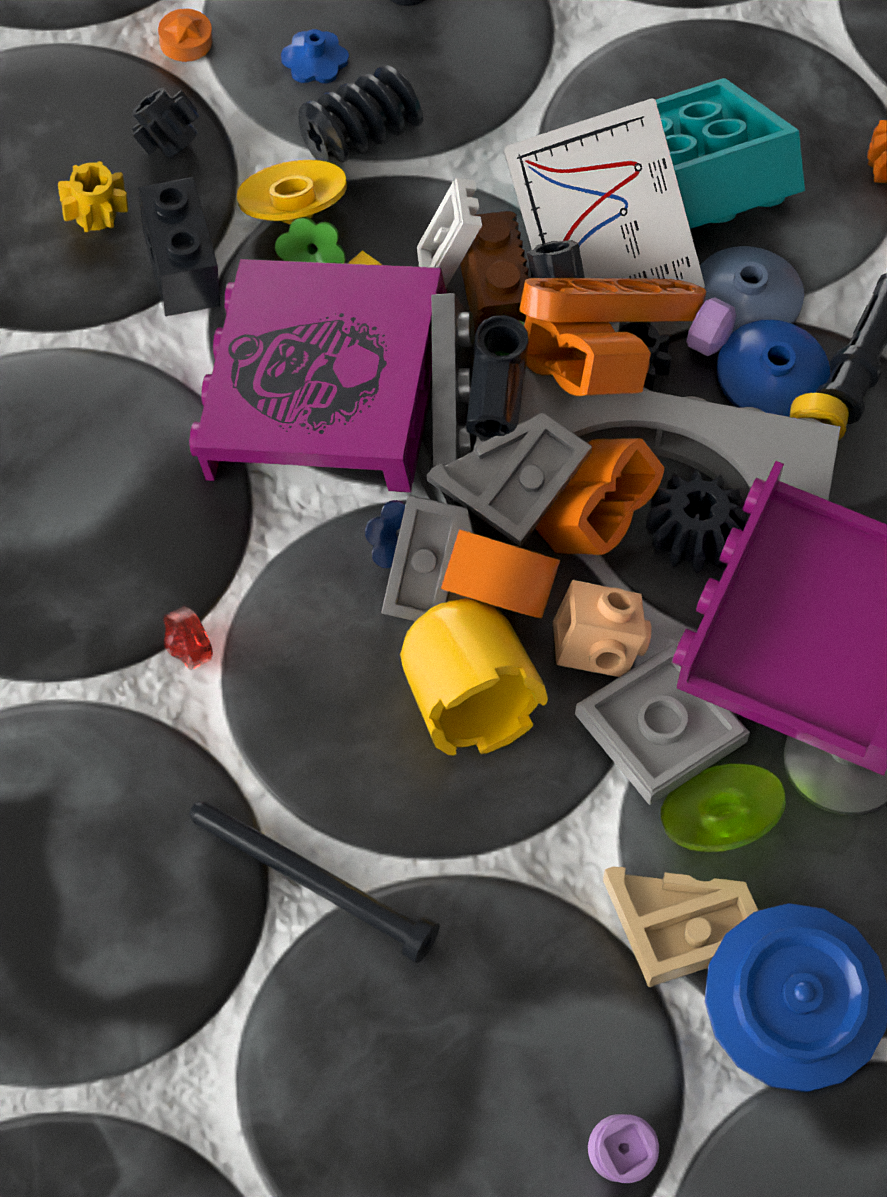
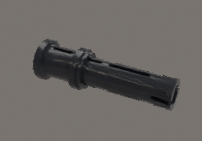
(857, 364)

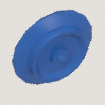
(796, 997)

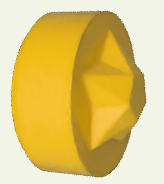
(822, 408)

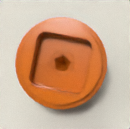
(185, 35)

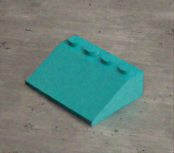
(729, 152)

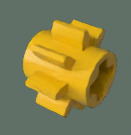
(93, 196)

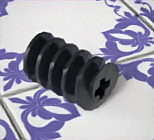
(357, 111)

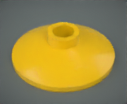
(291, 190)

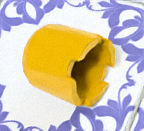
(470, 676)

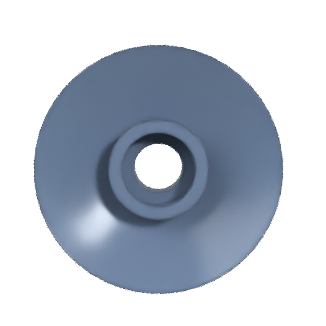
(776, 291)

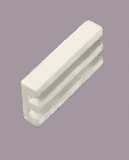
(451, 229)

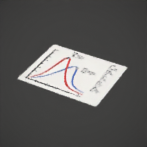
(610, 192)

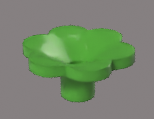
(302, 233)

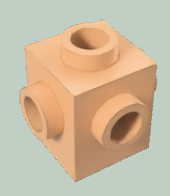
(600, 629)

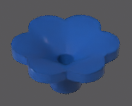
(314, 56)

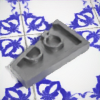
(451, 378)

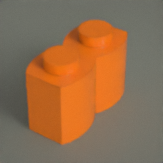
(587, 357)
(601, 497)

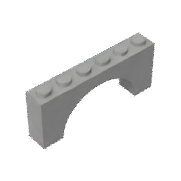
(696, 432)

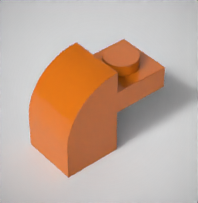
(500, 574)

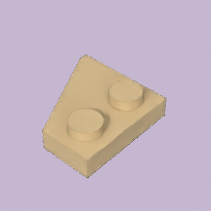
(676, 919)

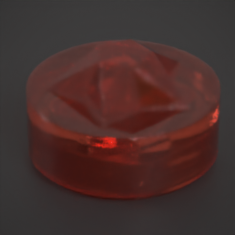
(187, 638)

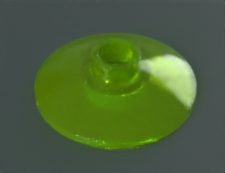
(723, 808)

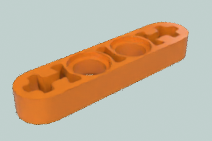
(611, 299)

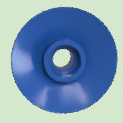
(755, 382)

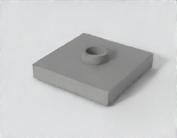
(657, 730)

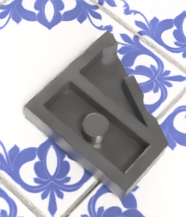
(514, 476)

